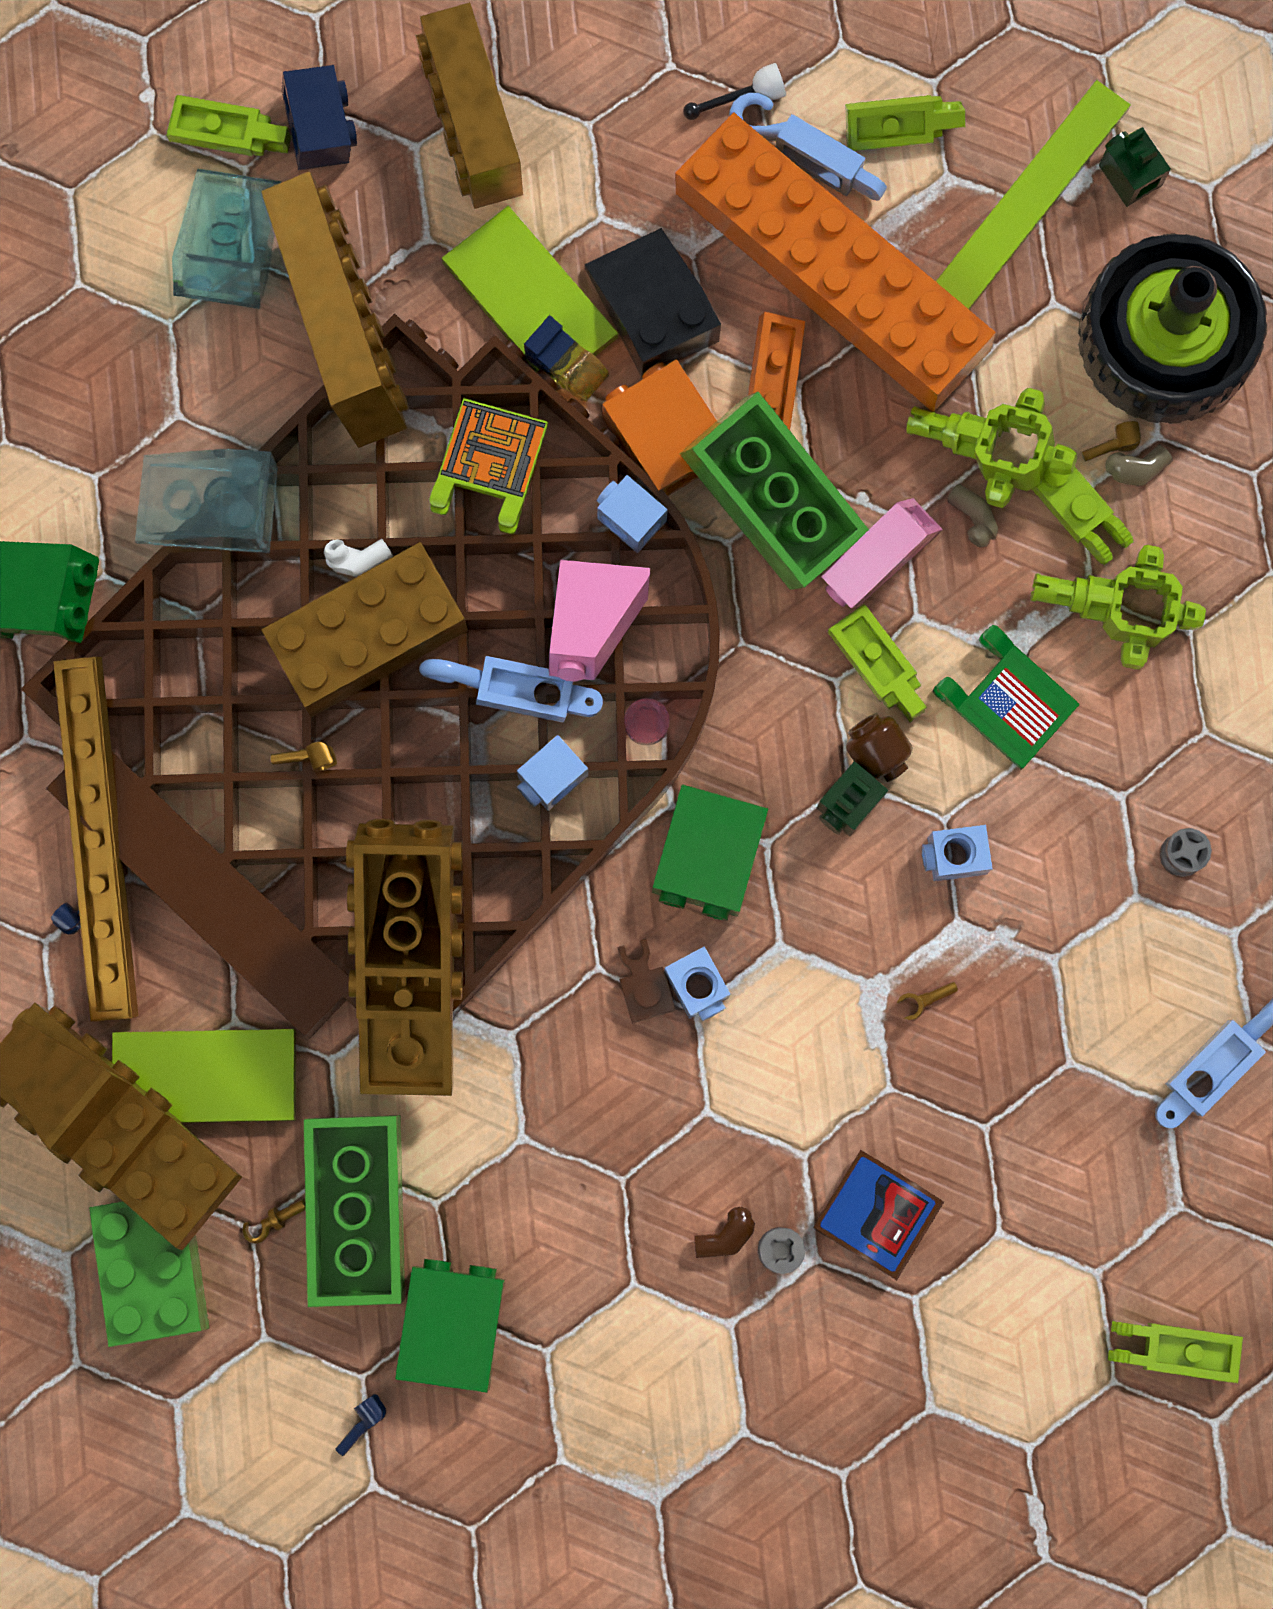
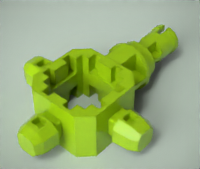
(977, 436)
(1102, 600)

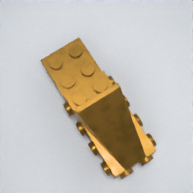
(405, 954)
(109, 1125)

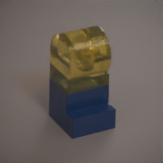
(565, 360)

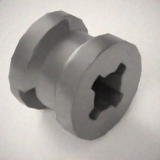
(1194, 848)
(775, 1246)

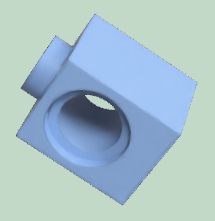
(630, 512)
(551, 774)
(974, 842)
(697, 964)

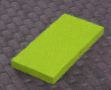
(523, 285)
(216, 1072)

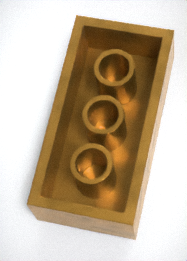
(469, 106)
(365, 629)

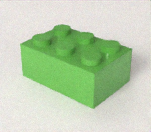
(144, 1280)

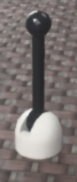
(766, 81)

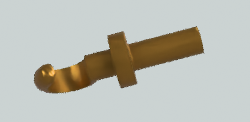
(275, 1219)

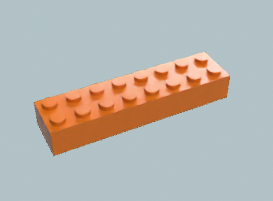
(834, 262)

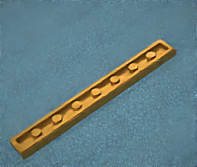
(97, 866)

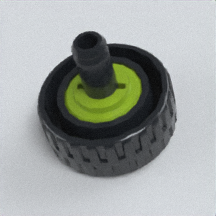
(1172, 328)

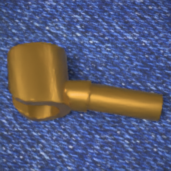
(1127, 440)
(320, 755)
(928, 998)

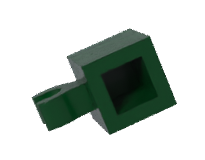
(1133, 165)
(850, 800)

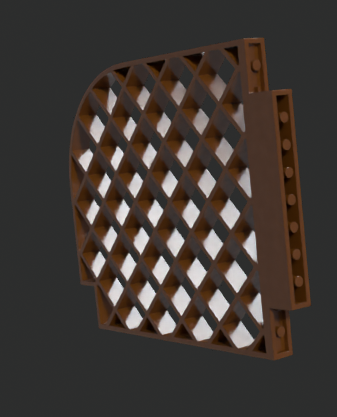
(205, 884)

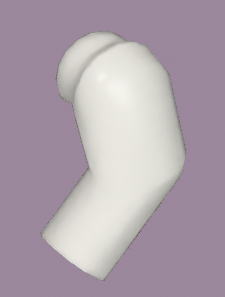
(353, 561)

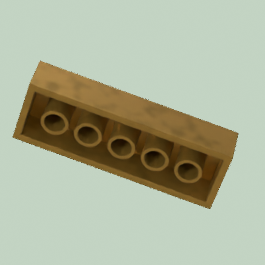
(336, 309)

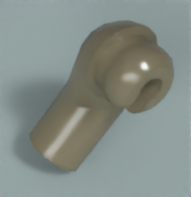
(1137, 470)

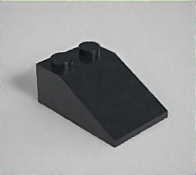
(654, 301)

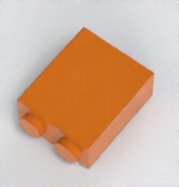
(658, 422)

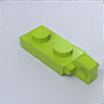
(900, 121)
(225, 127)
(879, 661)

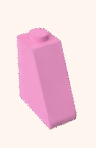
(880, 553)
(592, 615)

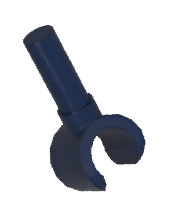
(66, 919)
(370, 1412)

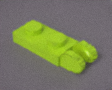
(1082, 511)
(1182, 1351)

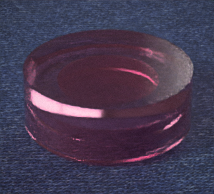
(646, 721)

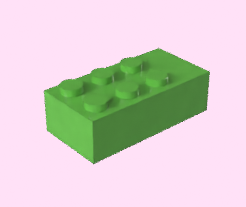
(774, 491)
(354, 1211)

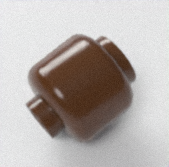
(879, 747)

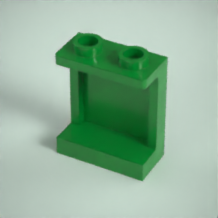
(45, 589)
(709, 852)
(450, 1326)

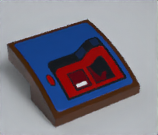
(878, 1215)

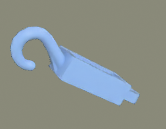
(815, 151)
(512, 685)
(1224, 1058)

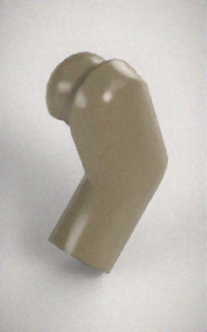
(979, 510)

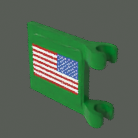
(1014, 704)

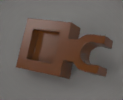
(646, 990)

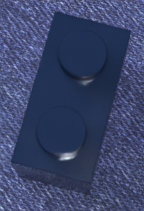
(317, 117)

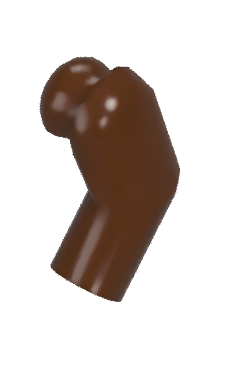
(731, 1237)

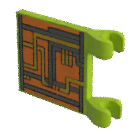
(491, 455)

